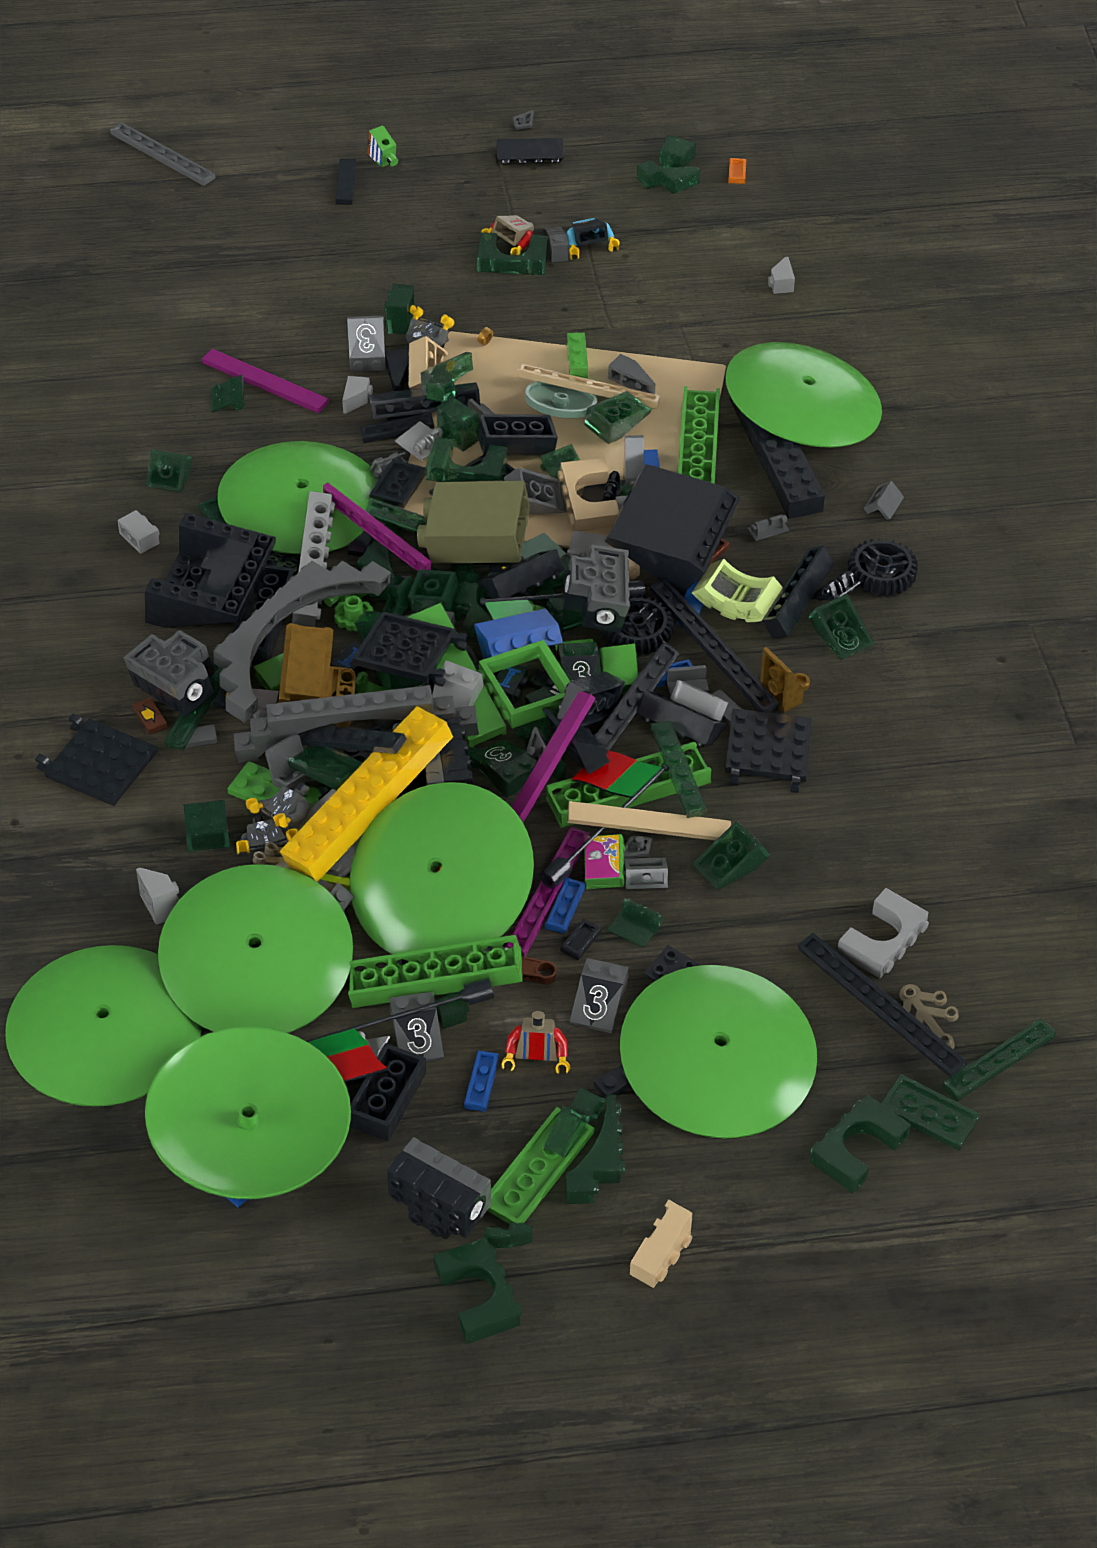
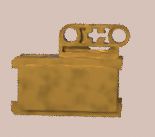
(308, 670)

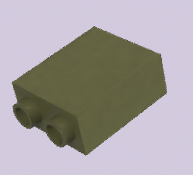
(475, 522)

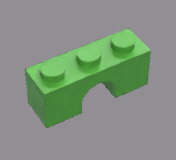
(577, 355)

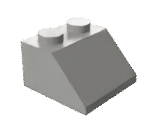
(461, 683)
(157, 893)

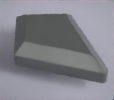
(524, 120)
(536, 744)
(637, 847)

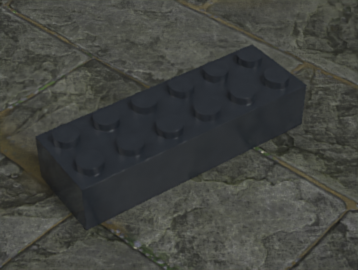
(265, 588)

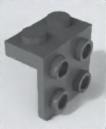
(277, 759)

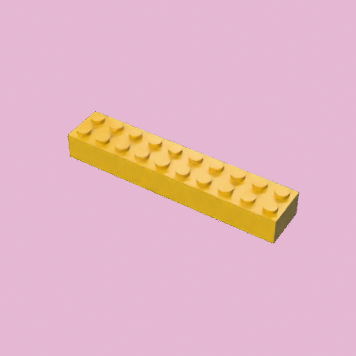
(365, 795)

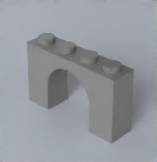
(880, 956)

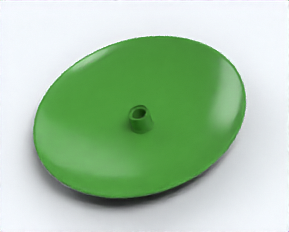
(803, 394)
(272, 486)
(481, 878)
(276, 986)
(96, 1026)
(214, 1082)
(712, 1088)

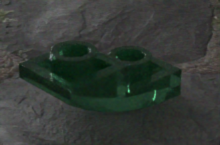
(517, 1235)

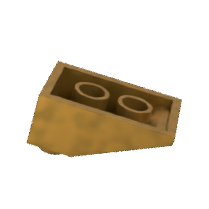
(780, 681)

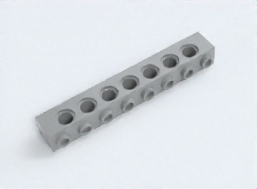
(314, 548)

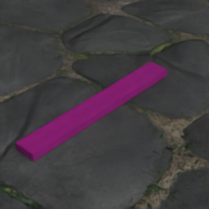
(265, 381)
(377, 530)
(552, 754)
(544, 897)

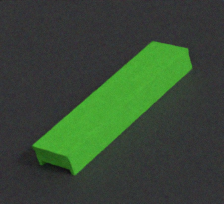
(699, 434)
(489, 720)
(658, 789)
(436, 974)

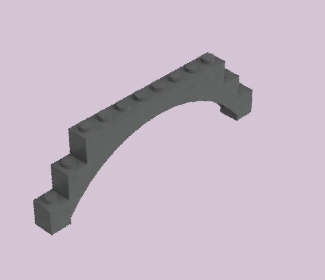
(308, 586)
(299, 716)

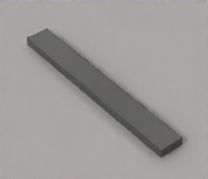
(162, 153)

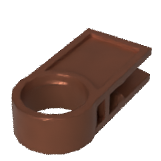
(532, 967)

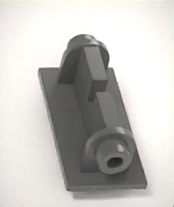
(380, 464)
(765, 529)

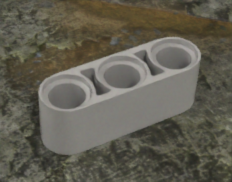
(699, 700)

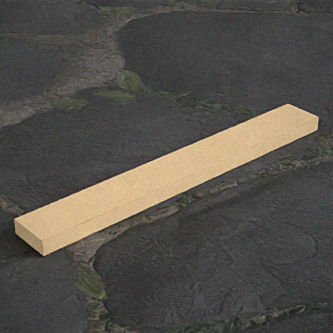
(584, 384)
(646, 821)

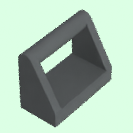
(646, 873)

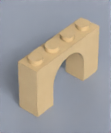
(586, 514)

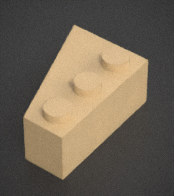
(422, 356)
(663, 1245)

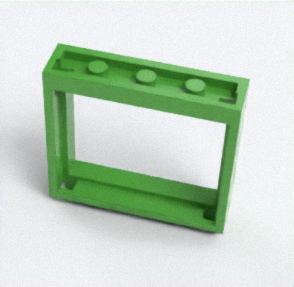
(515, 657)

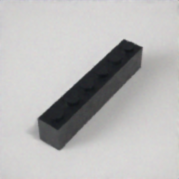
(416, 401)
(798, 592)

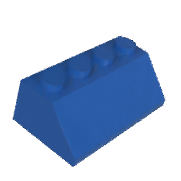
(517, 631)

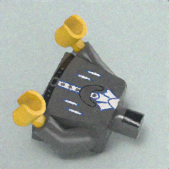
(422, 328)
(286, 807)
(262, 832)

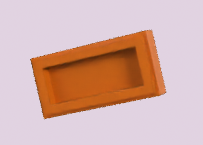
(737, 171)

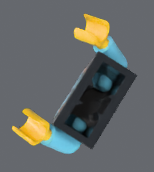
(589, 232)

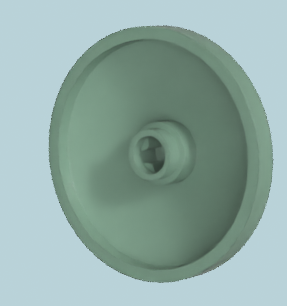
(558, 400)

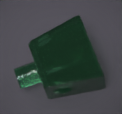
(676, 152)

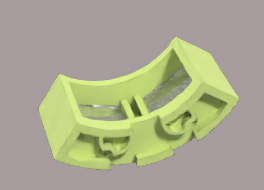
(736, 593)

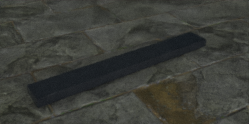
(630, 702)

